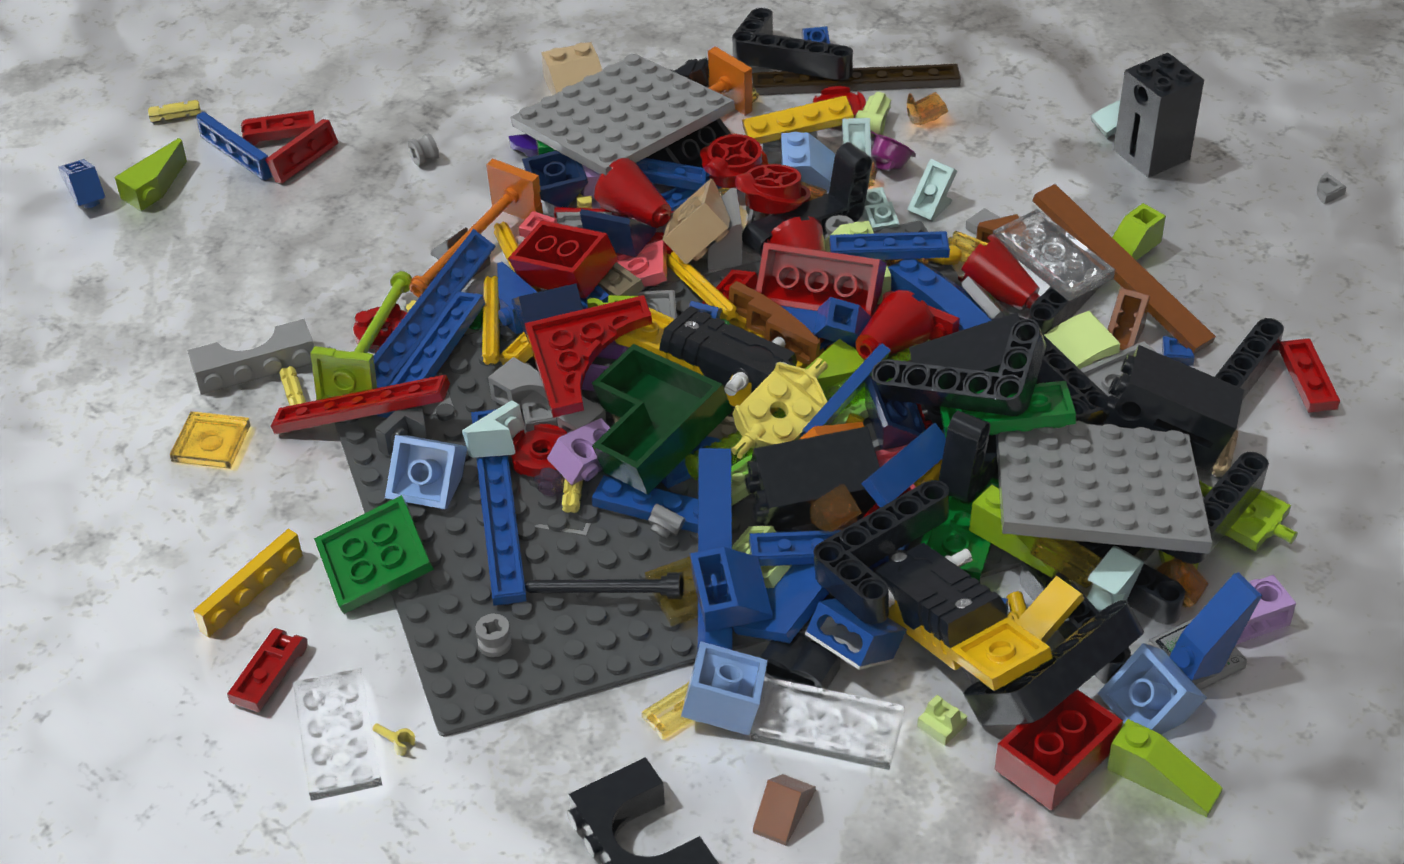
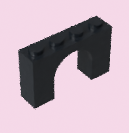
(615, 800)

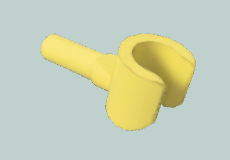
(584, 201)
(401, 735)

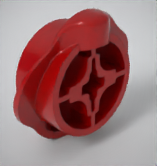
(730, 157)
(772, 188)

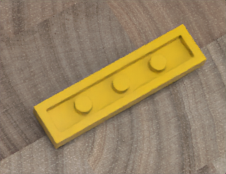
(798, 119)
(248, 583)

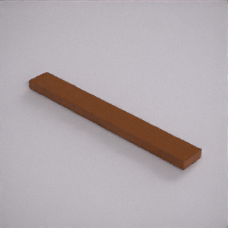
(1128, 271)

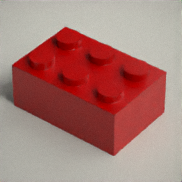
(563, 256)
(1058, 749)

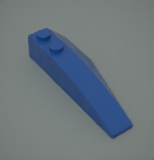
(937, 291)

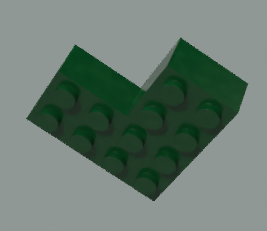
(661, 416)

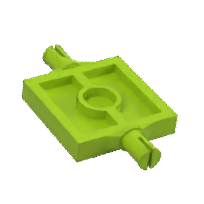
(1259, 520)

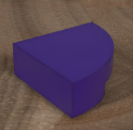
(524, 144)

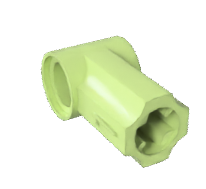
(877, 110)

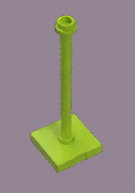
(352, 372)

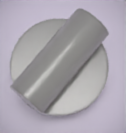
(665, 521)

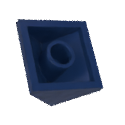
(559, 177)
(625, 234)
(547, 304)
(893, 421)

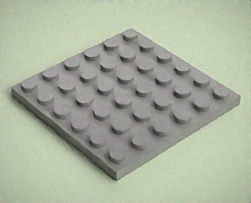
(622, 113)
(1102, 486)

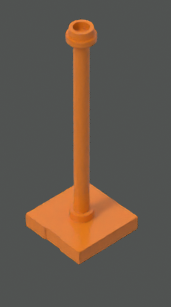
(731, 79)
(511, 192)

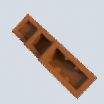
(774, 321)

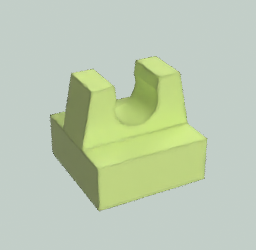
(942, 720)

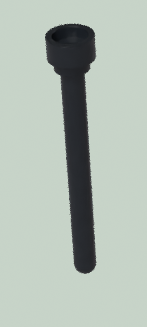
(669, 586)

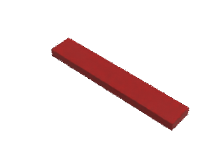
(361, 404)

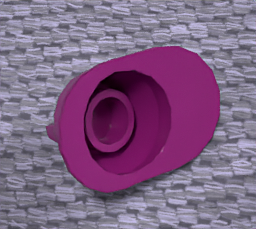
(890, 153)

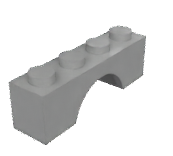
(222, 368)
(523, 384)

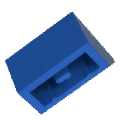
(729, 588)

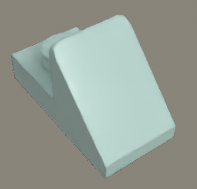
(858, 133)
(931, 192)
(494, 432)
(1113, 578)

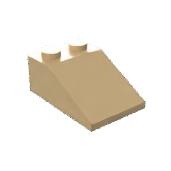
(569, 65)
(697, 223)

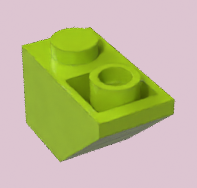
(1140, 231)

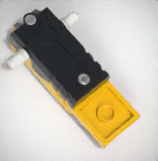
(713, 350)
(958, 616)

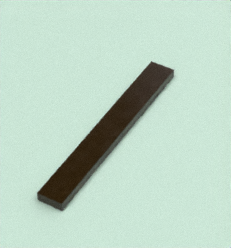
(862, 79)

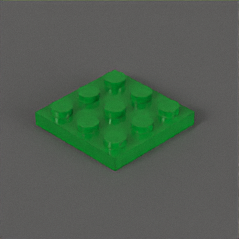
(373, 554)

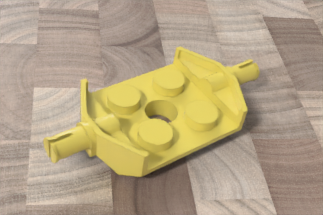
(787, 388)

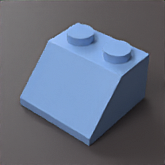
(808, 157)
(425, 471)
(724, 688)
(1152, 691)

